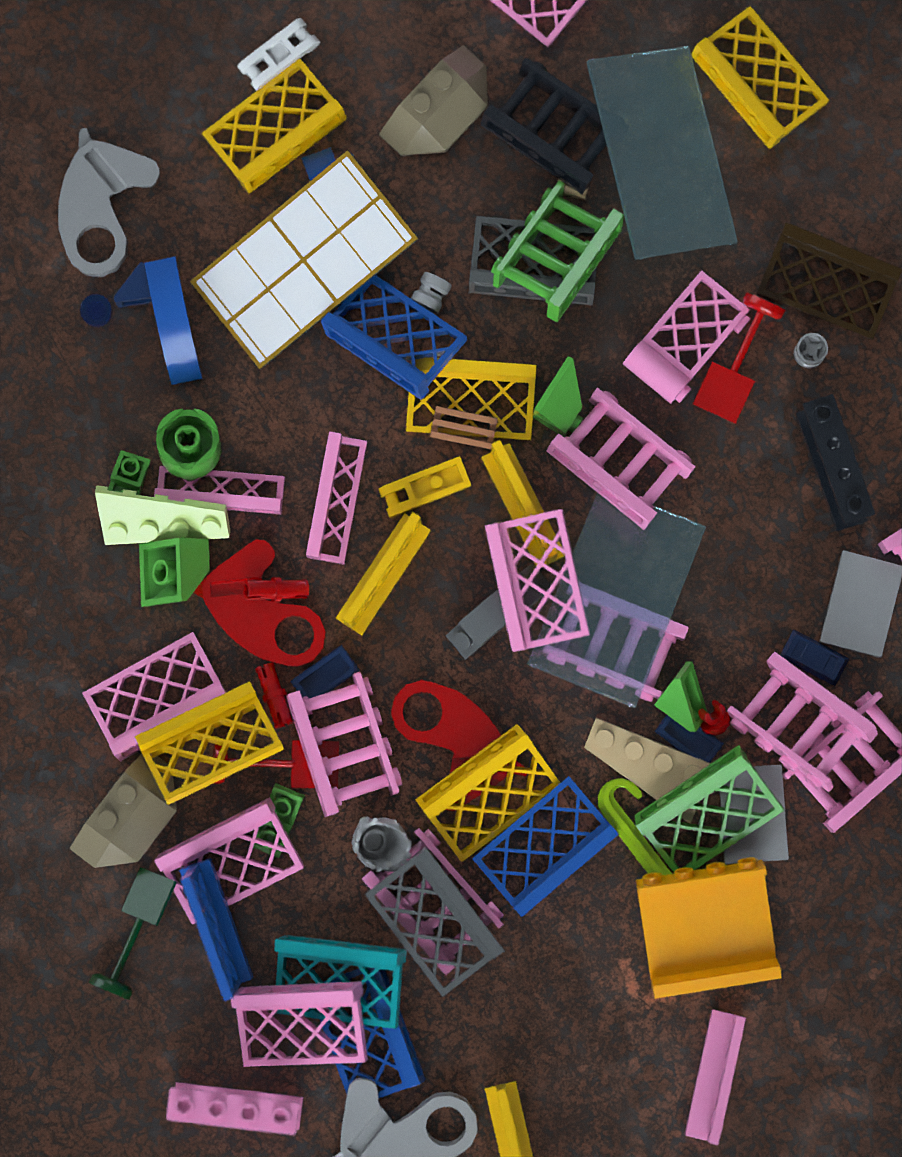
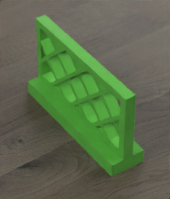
(697, 788)

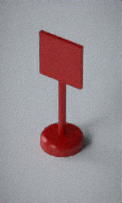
(725, 389)
(299, 768)

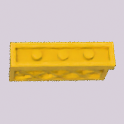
(736, 87)
(292, 143)
(478, 371)
(519, 498)
(383, 573)
(192, 724)
(468, 778)
(508, 1120)

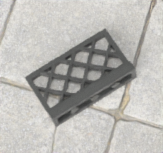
(482, 280)
(455, 903)

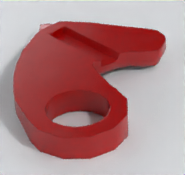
(255, 621)
(461, 729)

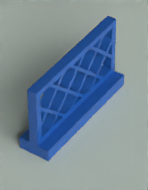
(382, 358)
(564, 866)
(216, 926)
(398, 1040)

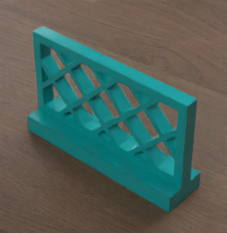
(348, 954)

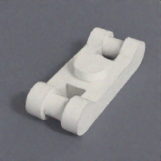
(278, 53)

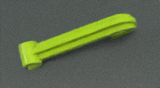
(626, 829)

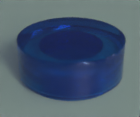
(96, 310)

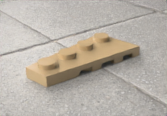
(642, 760)

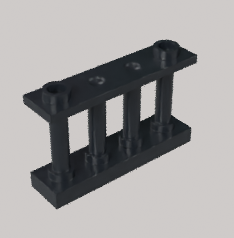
(526, 138)
(834, 463)

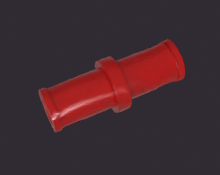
(275, 589)
(274, 695)

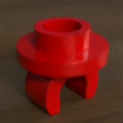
(715, 722)

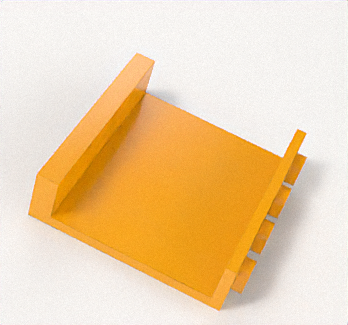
(707, 927)

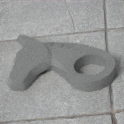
(85, 195)
(372, 1133)

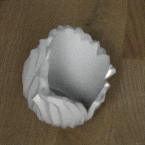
(381, 844)

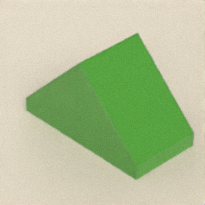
(683, 698)

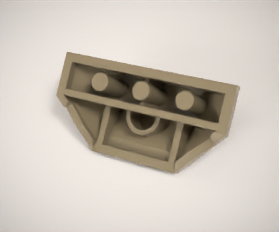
(439, 106)
(126, 818)

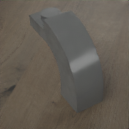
(489, 617)

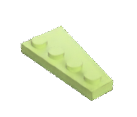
(146, 519)

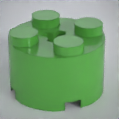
(189, 427)

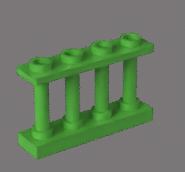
(573, 275)

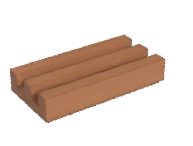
(459, 439)

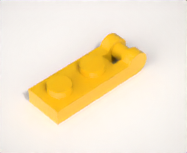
(426, 486)

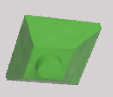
(561, 402)
(172, 569)

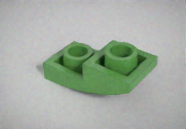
(129, 473)
(287, 807)

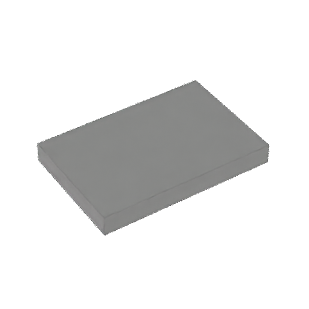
(861, 604)
(768, 840)

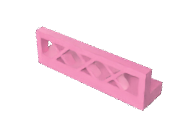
(324, 496)
(232, 502)
(715, 1076)

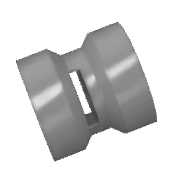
(431, 292)
(811, 345)

